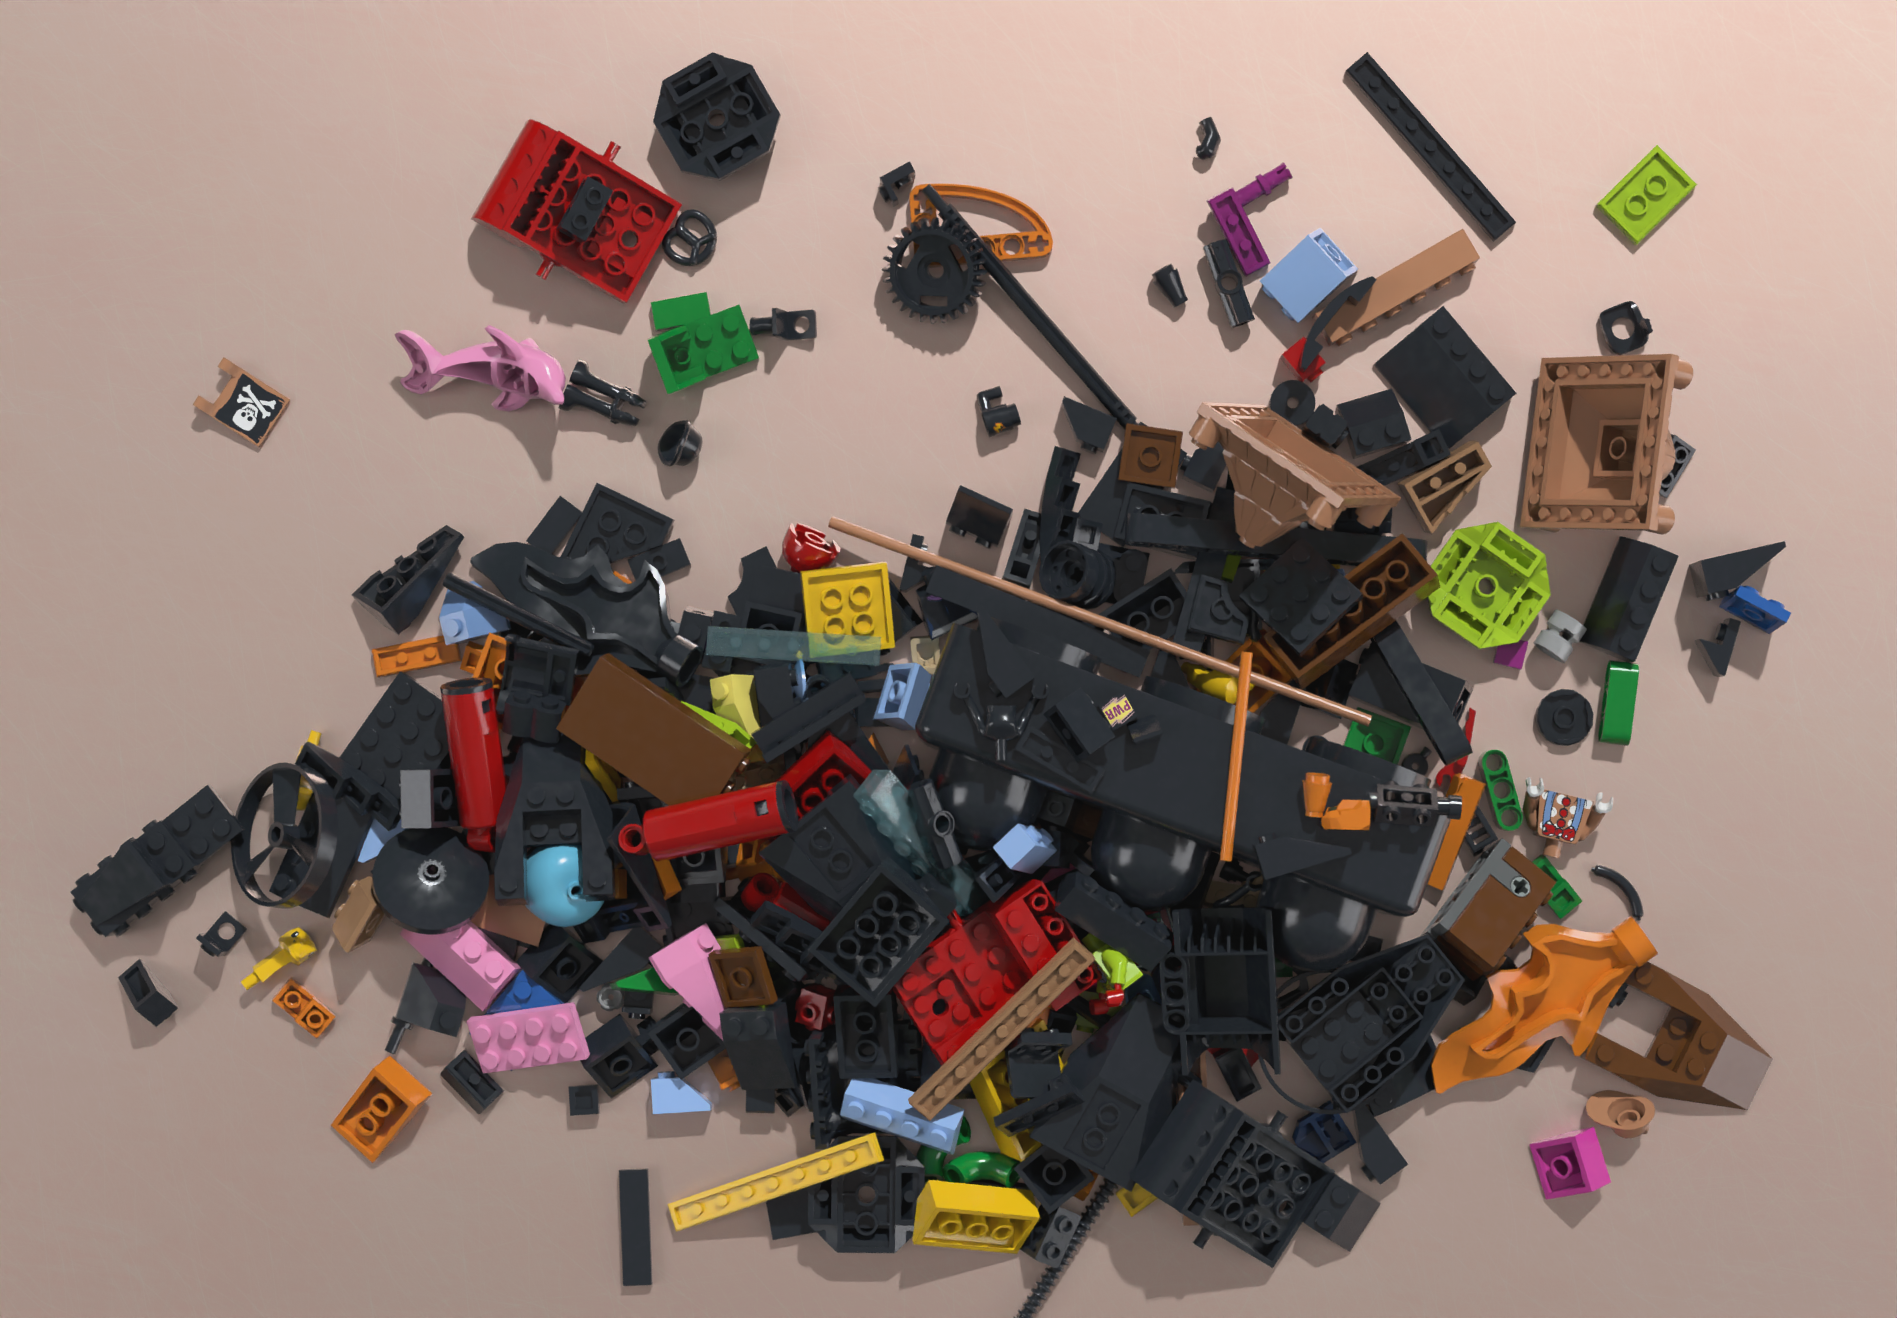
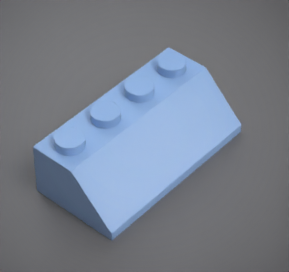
(889, 1111)

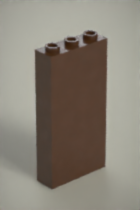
(652, 735)

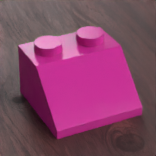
(1570, 1163)

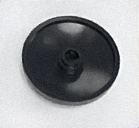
(428, 901)

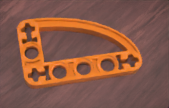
(996, 241)

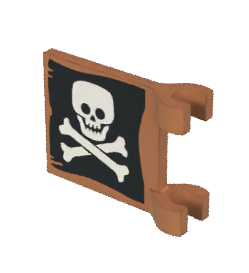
(245, 404)

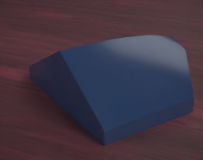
(1323, 1134)

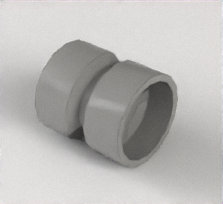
(1555, 645)

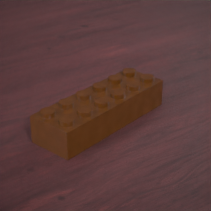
(1390, 584)

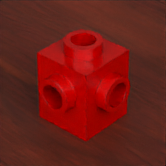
(815, 1007)

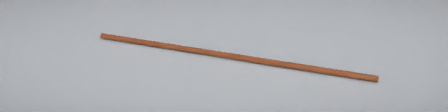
(1099, 621)

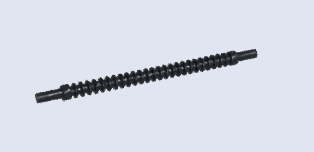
(1052, 1273)

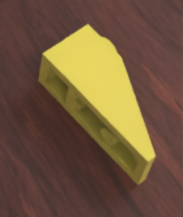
(736, 700)

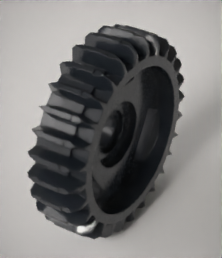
(916, 279)

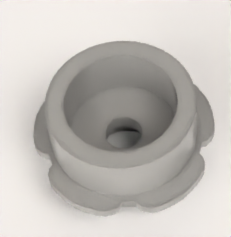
(607, 1004)

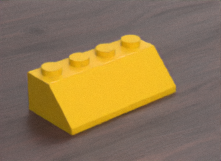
(974, 1217)

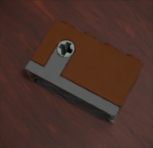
(1490, 910)

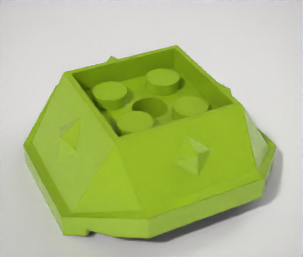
(1516, 577)

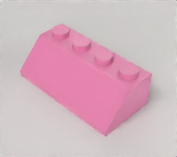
(468, 961)

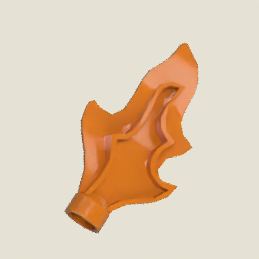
(1549, 996)

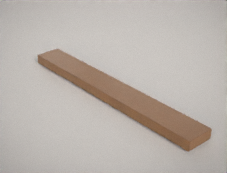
(1001, 1029)

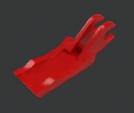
(1458, 766)

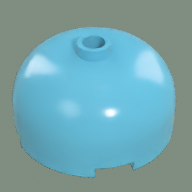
(551, 878)

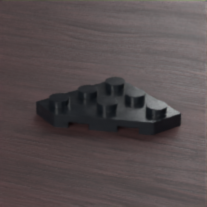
(617, 526)

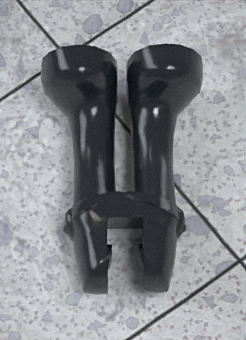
(575, 397)

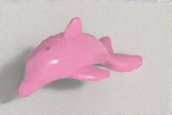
(513, 367)

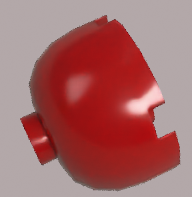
(806, 549)

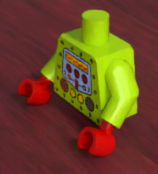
(1117, 974)

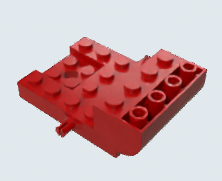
(536, 189)
(984, 964)

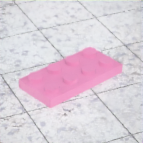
(528, 1038)

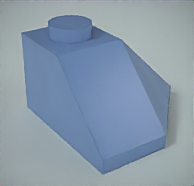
(468, 621)

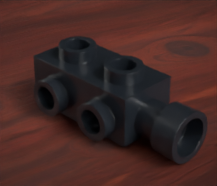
(1412, 805)

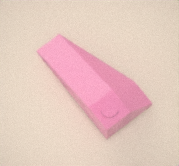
(689, 971)

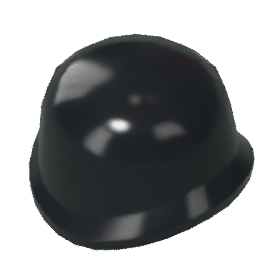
(679, 444)

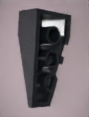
(403, 590)

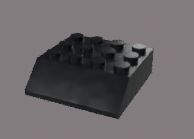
(401, 734)

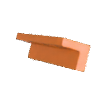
(1471, 792)

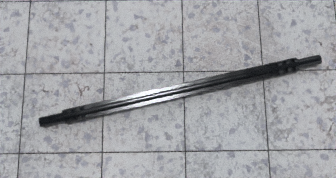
(1036, 314)

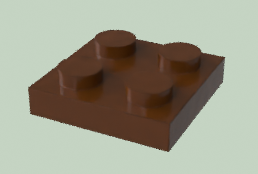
(1150, 456)
(743, 977)

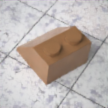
(358, 917)

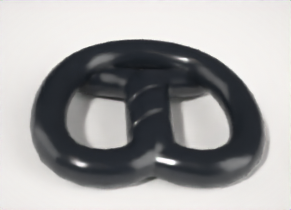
(688, 237)

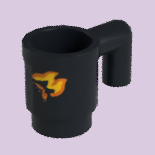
(997, 418)

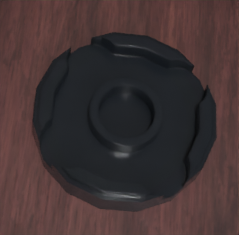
(1564, 717)

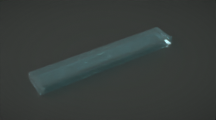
(793, 646)

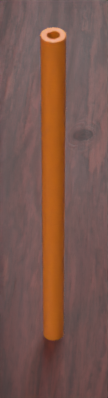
(1236, 756)

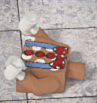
(1561, 816)

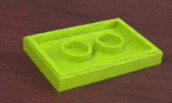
(1646, 195)

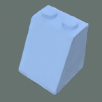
(1308, 275)

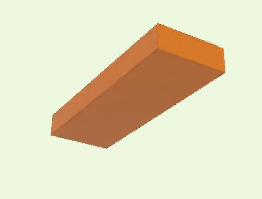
(414, 656)

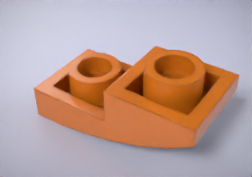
(303, 1007)

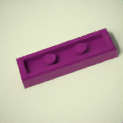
(1238, 231)

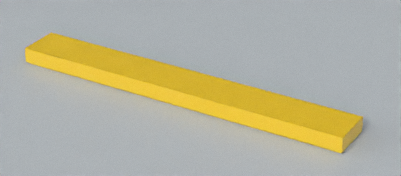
(775, 1182)

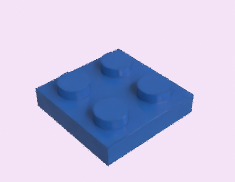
(1751, 607)

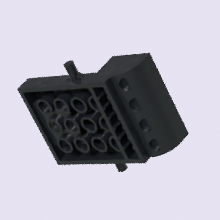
(1232, 1174)

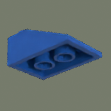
(522, 994)

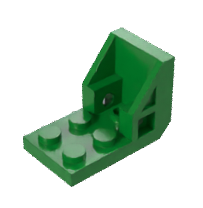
(702, 348)

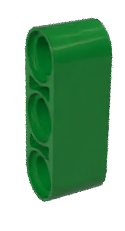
(1618, 703)
(1510, 800)

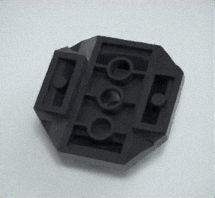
(712, 88)
(872, 1225)

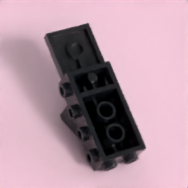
(155, 863)

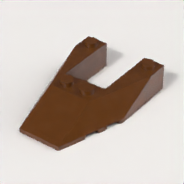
(1695, 1052)

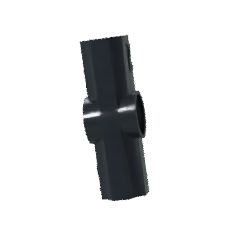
(1221, 266)
(935, 823)

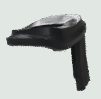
(1641, 332)

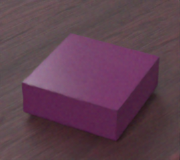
(1511, 654)

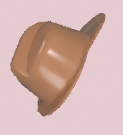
(1622, 1112)

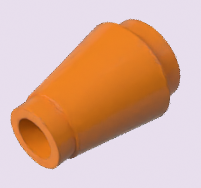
(1316, 792)

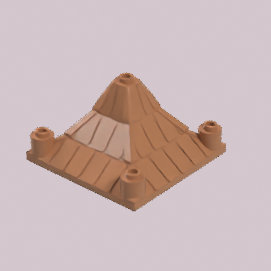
(1602, 443)
(1285, 474)

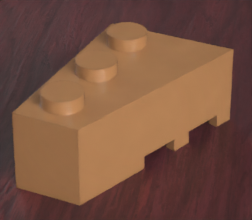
(1441, 486)

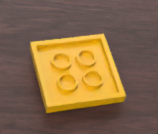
(849, 601)

